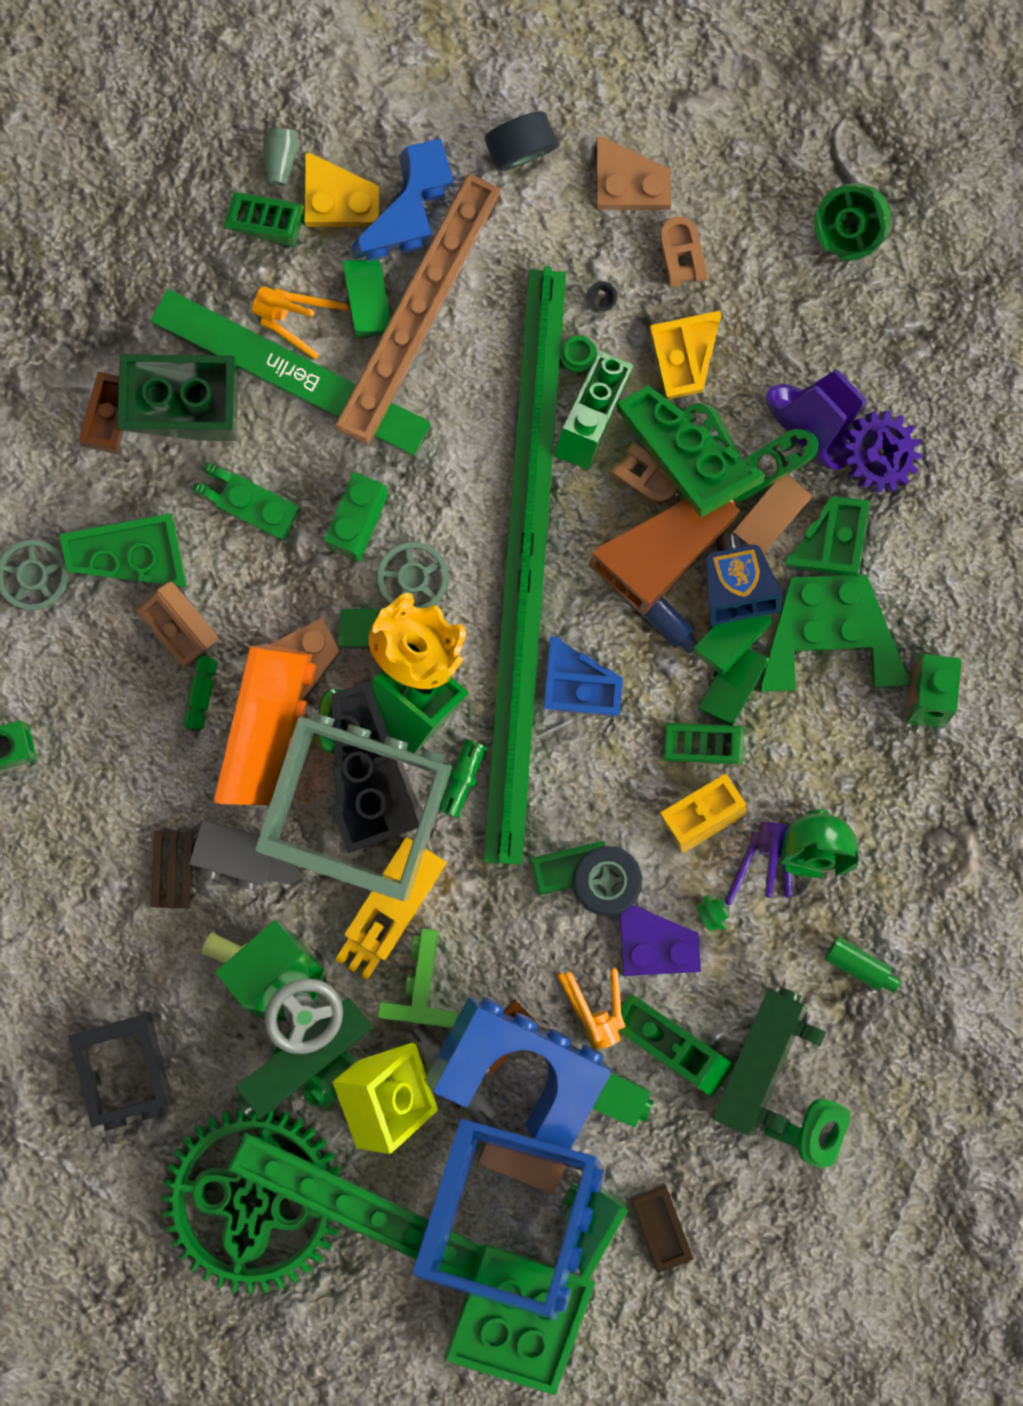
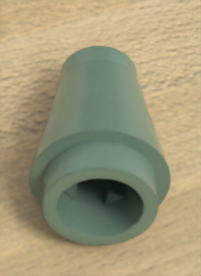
(279, 154)

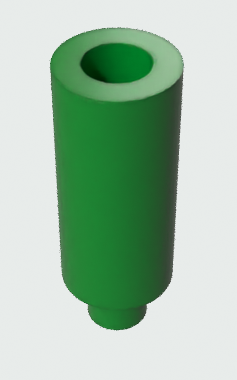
(861, 965)

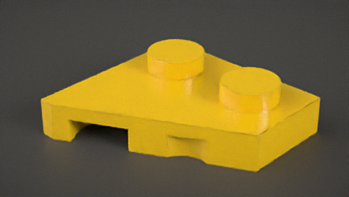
(684, 352)

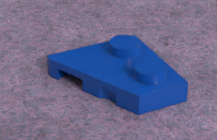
(579, 683)

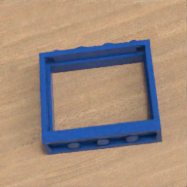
(449, 1197)

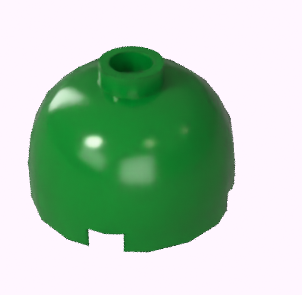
(852, 221)
(818, 844)

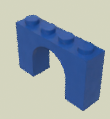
(486, 1034)

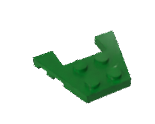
(831, 616)

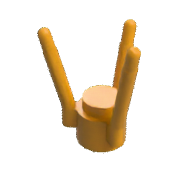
(276, 304)
(599, 1026)

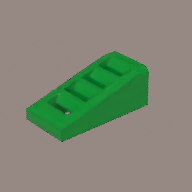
(286, 236)
(737, 743)

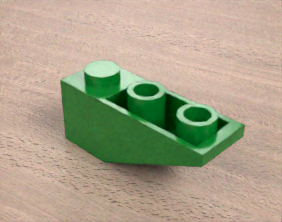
(593, 410)

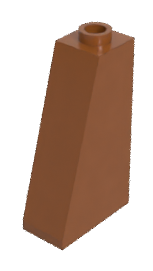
(659, 552)

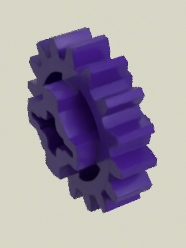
(885, 469)

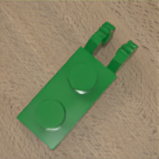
(249, 502)

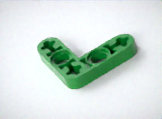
(786, 442)

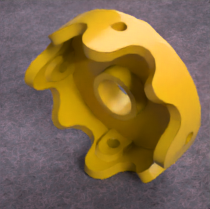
(425, 629)

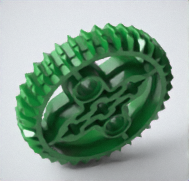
(279, 1219)

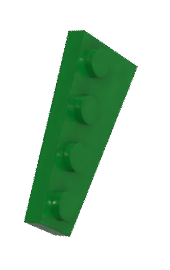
(687, 453)

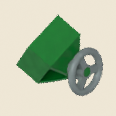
(281, 984)

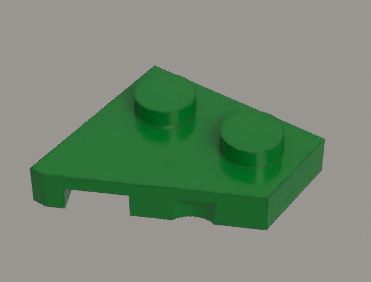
(834, 540)

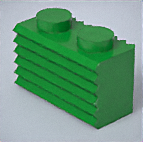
(356, 516)

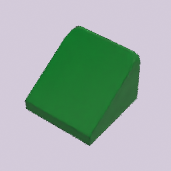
(355, 627)

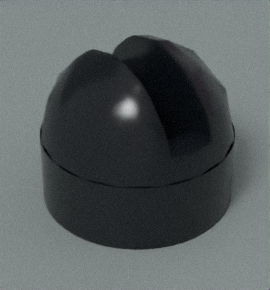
(608, 300)

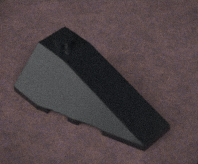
(370, 789)

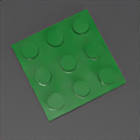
(513, 1341)

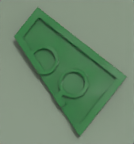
(128, 550)

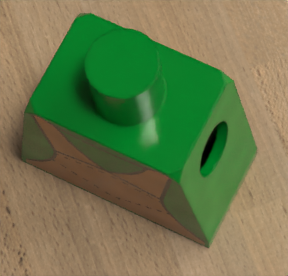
(933, 689)

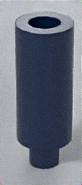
(671, 625)

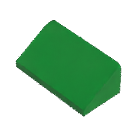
(367, 297)
(730, 692)

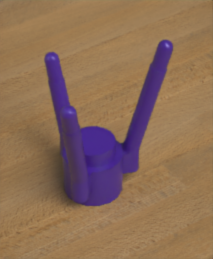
(769, 840)

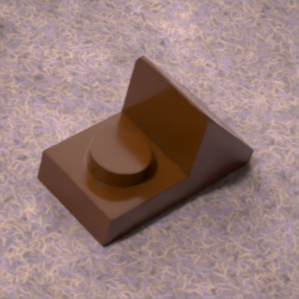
(101, 418)

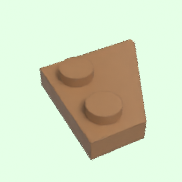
(630, 179)

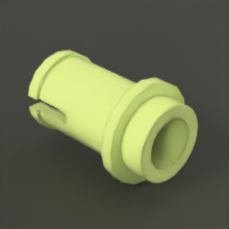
(220, 948)

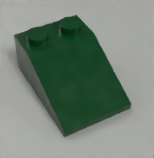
(179, 396)

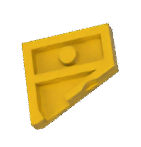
(338, 196)

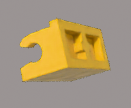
(704, 813)

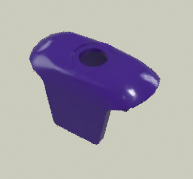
(823, 409)

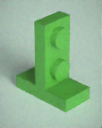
(419, 988)

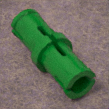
(462, 778)

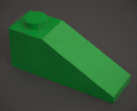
(674, 1046)

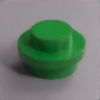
(578, 354)
(713, 913)

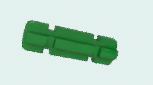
(200, 693)

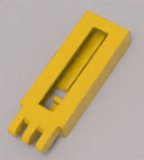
(401, 912)

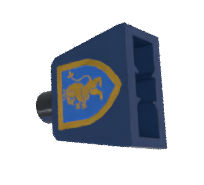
(740, 582)

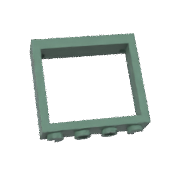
(272, 846)

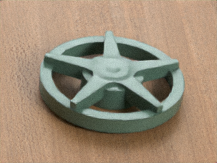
(33, 575)
(413, 575)

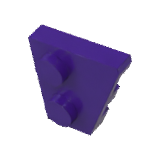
(656, 945)

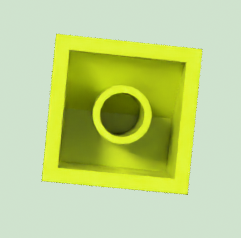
(385, 1098)

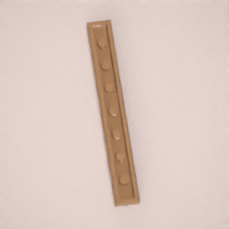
(417, 309)

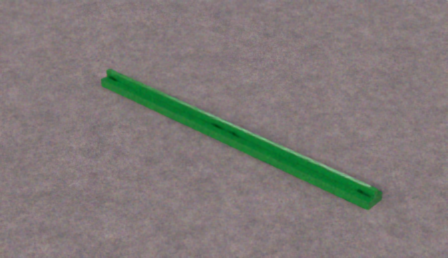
(523, 608)

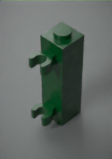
(762, 1061)
(290, 1071)

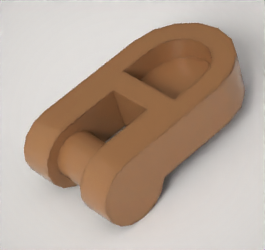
(680, 239)
(653, 484)

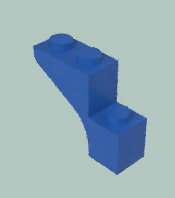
(405, 221)

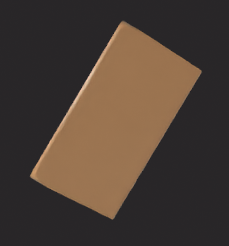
(177, 624)

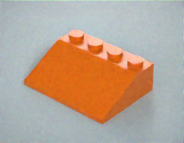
(263, 723)

